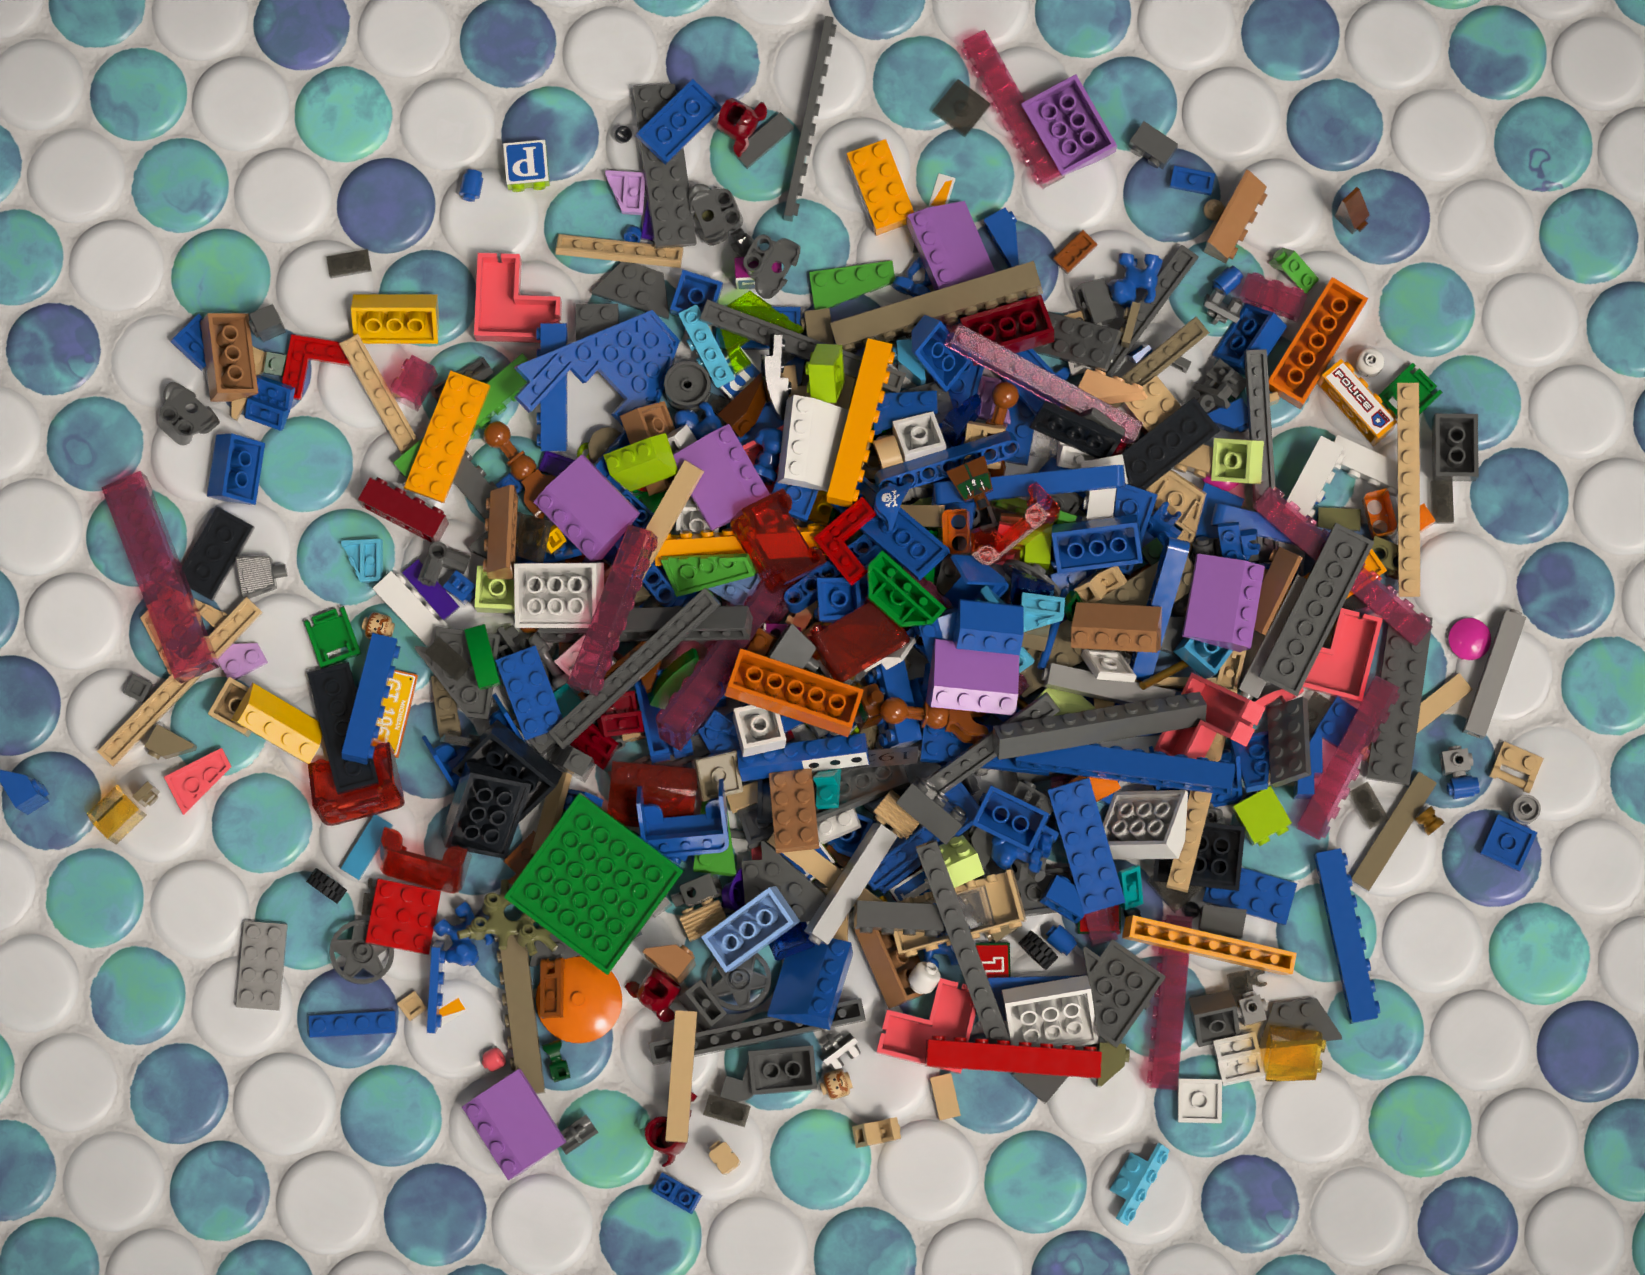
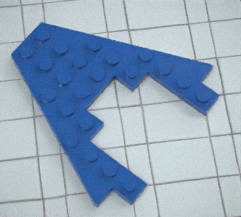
(628, 355)

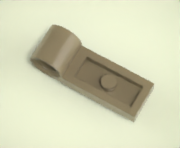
(445, 708)

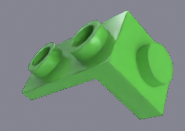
(1295, 268)

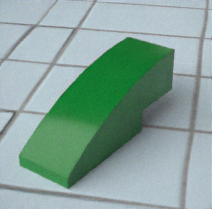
(482, 657)
(672, 678)

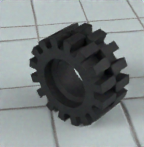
(326, 885)
(1038, 950)

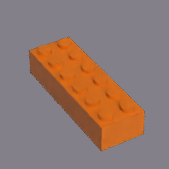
(1316, 342)
(794, 692)

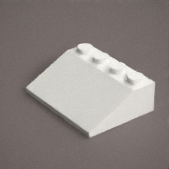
(810, 442)
(557, 594)
(1146, 824)
(1051, 1013)

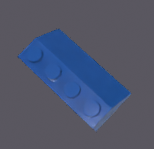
(1097, 543)

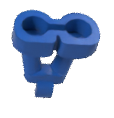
(906, 284)

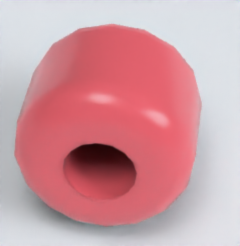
(493, 1059)

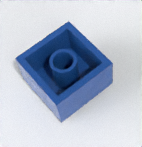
(695, 290)

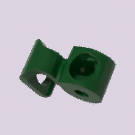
(559, 1067)

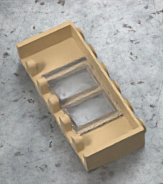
(986, 906)

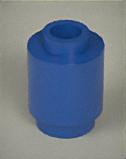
(471, 185)
(1228, 279)
(1463, 787)
(1061, 939)

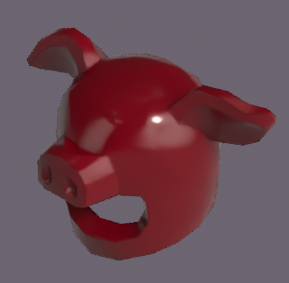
(740, 122)
(656, 993)
(656, 1138)

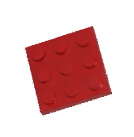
(402, 916)

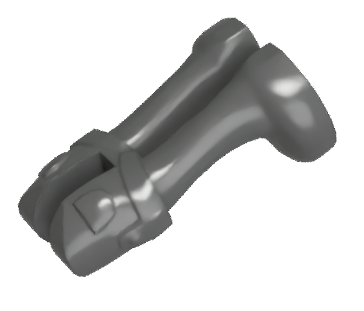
(559, 677)

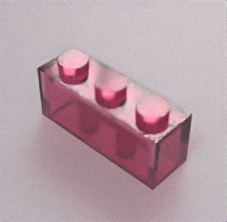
(1273, 296)

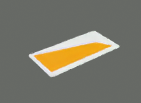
(942, 190)
(452, 1009)

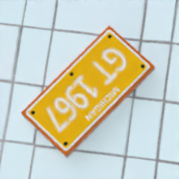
(396, 710)

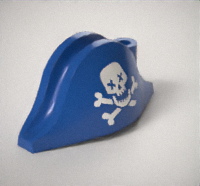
(888, 503)

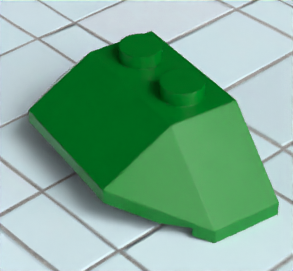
(900, 594)

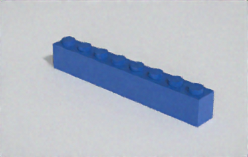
(1345, 936)

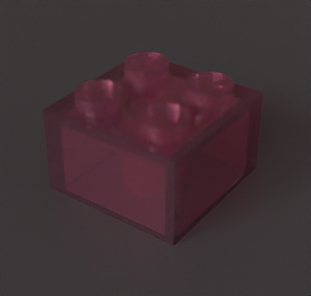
(414, 382)

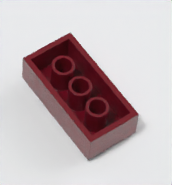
(1014, 325)
(403, 511)

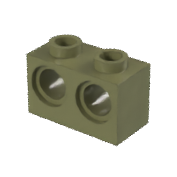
(1390, 552)

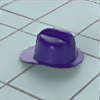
(733, 893)

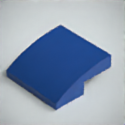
(271, 403)

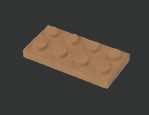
(794, 810)

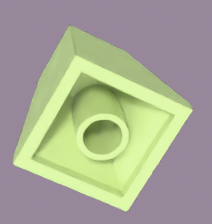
(1068, 701)

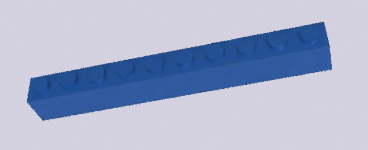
(1136, 767)

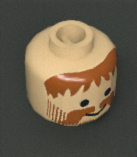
(378, 624)
(836, 1084)

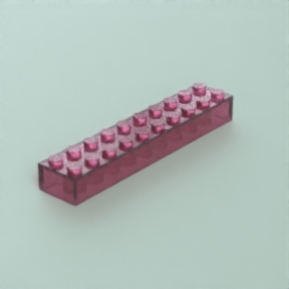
(160, 577)
(712, 674)

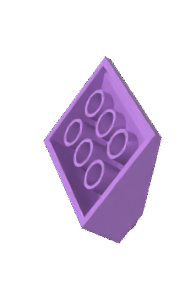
(1069, 126)
(949, 244)
(727, 479)
(587, 508)
(1223, 602)
(972, 680)
(514, 1124)

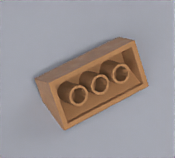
(1236, 217)
(229, 356)
(646, 423)
(502, 533)
(1275, 586)
(1117, 627)
(672, 960)
(889, 967)

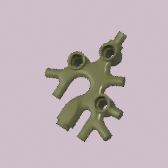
(502, 927)

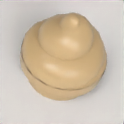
(1213, 209)

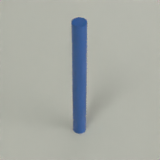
(1051, 638)

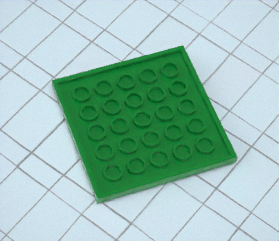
(594, 883)

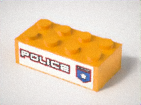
(880, 186)
(1357, 402)

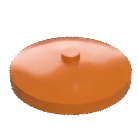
(589, 1003)

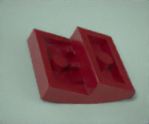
(621, 717)
(594, 745)

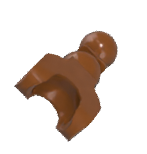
(1004, 397)
(521, 466)
(959, 722)

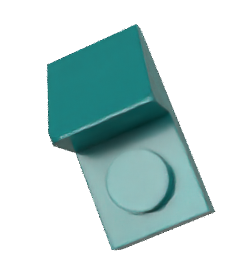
(827, 788)
(1131, 886)

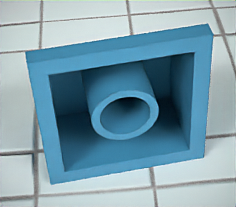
(908, 362)
(1202, 657)

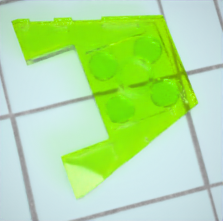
(756, 307)

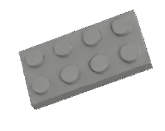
(261, 965)

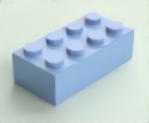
(750, 929)

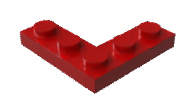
(304, 349)
(833, 539)

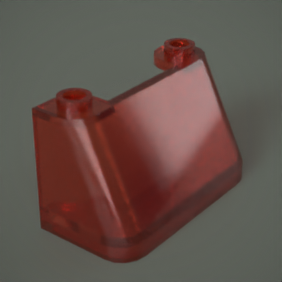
(775, 542)
(996, 548)
(857, 641)
(361, 803)
(442, 875)

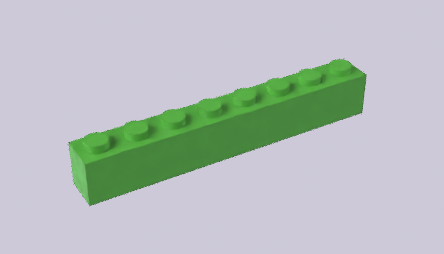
(502, 391)

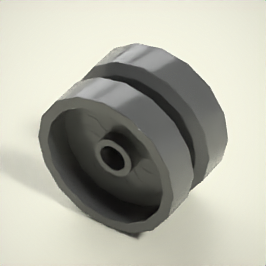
(685, 375)

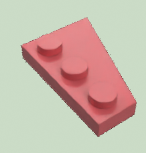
(197, 778)

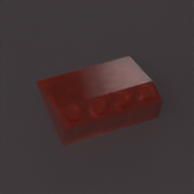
(663, 785)

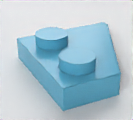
(366, 558)
(1041, 610)

